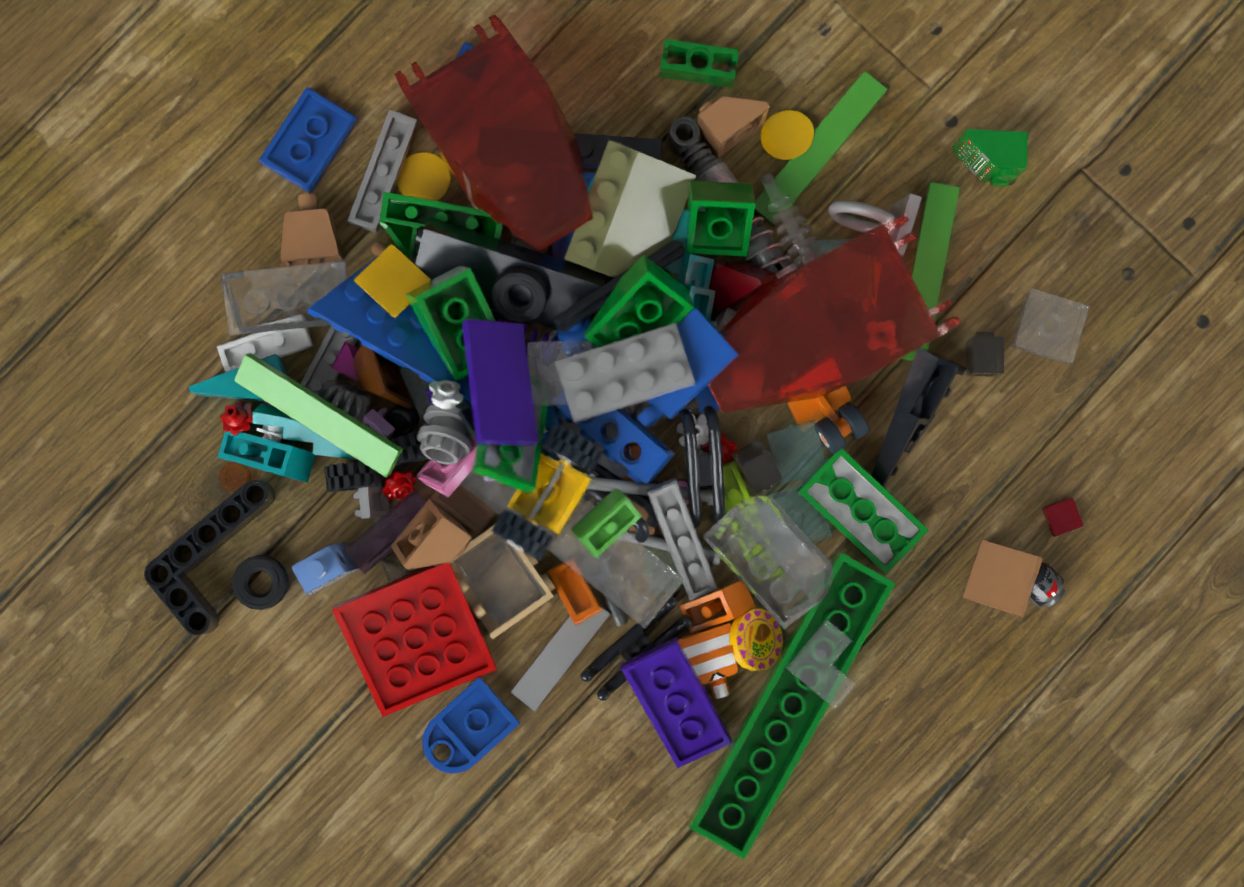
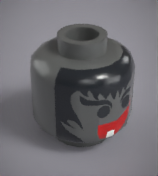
(1047, 587)

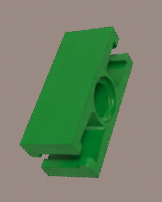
(693, 51)

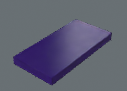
(500, 383)
(676, 702)

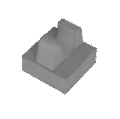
(372, 502)

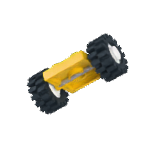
(555, 493)

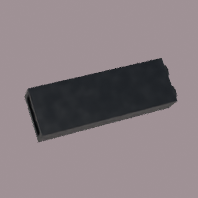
(450, 246)

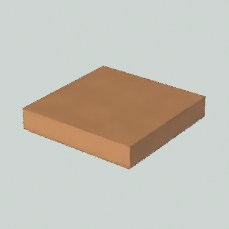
(1002, 578)

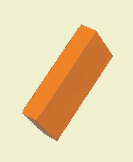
(574, 593)

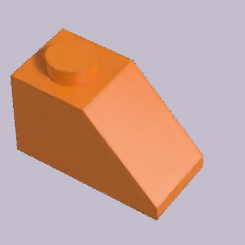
(718, 606)

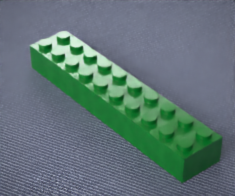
(785, 715)

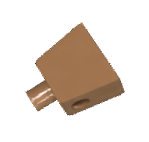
(309, 234)

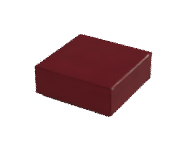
(1062, 517)

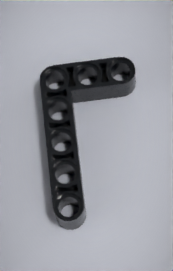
(202, 549)

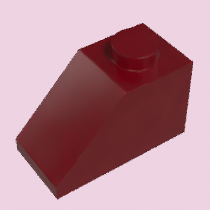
(737, 283)

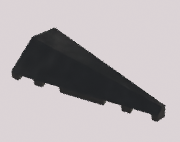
(921, 395)

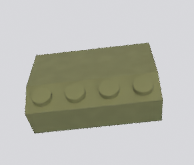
(633, 210)

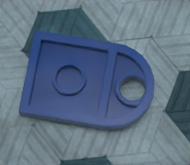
(469, 727)

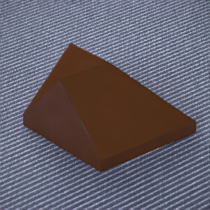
(381, 377)

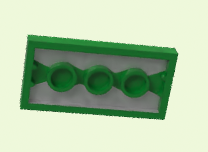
(512, 464)
(862, 510)

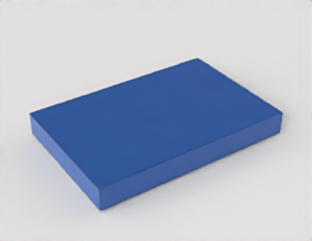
(308, 140)

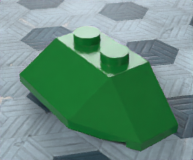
(405, 214)

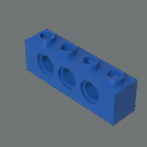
(653, 452)

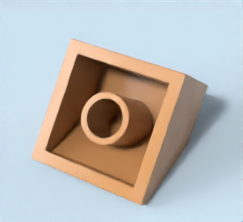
(729, 122)
(431, 538)

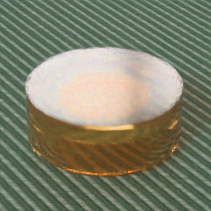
(234, 476)

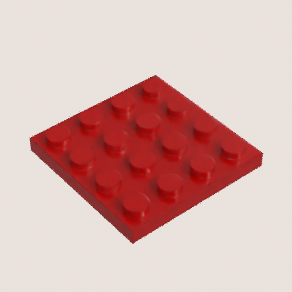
(414, 637)

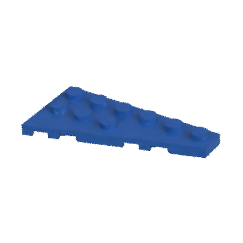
(395, 338)

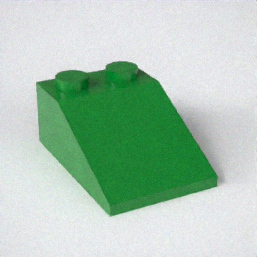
(639, 304)
(442, 309)

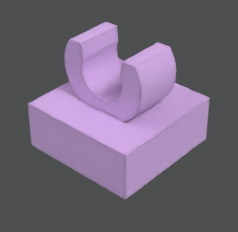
(378, 423)

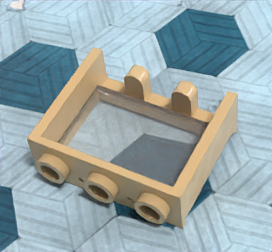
(500, 582)

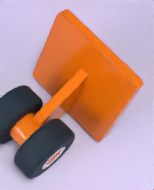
(828, 425)

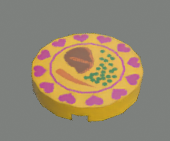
(756, 640)

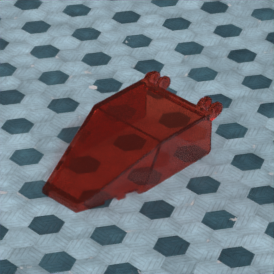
(504, 138)
(827, 325)

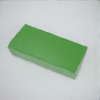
(606, 522)

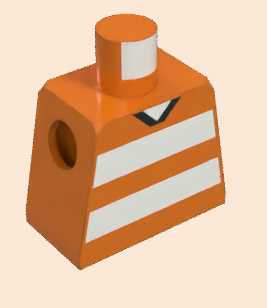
(711, 657)

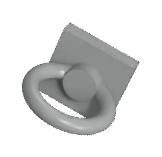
(906, 206)

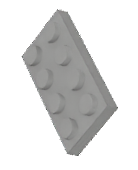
(625, 373)

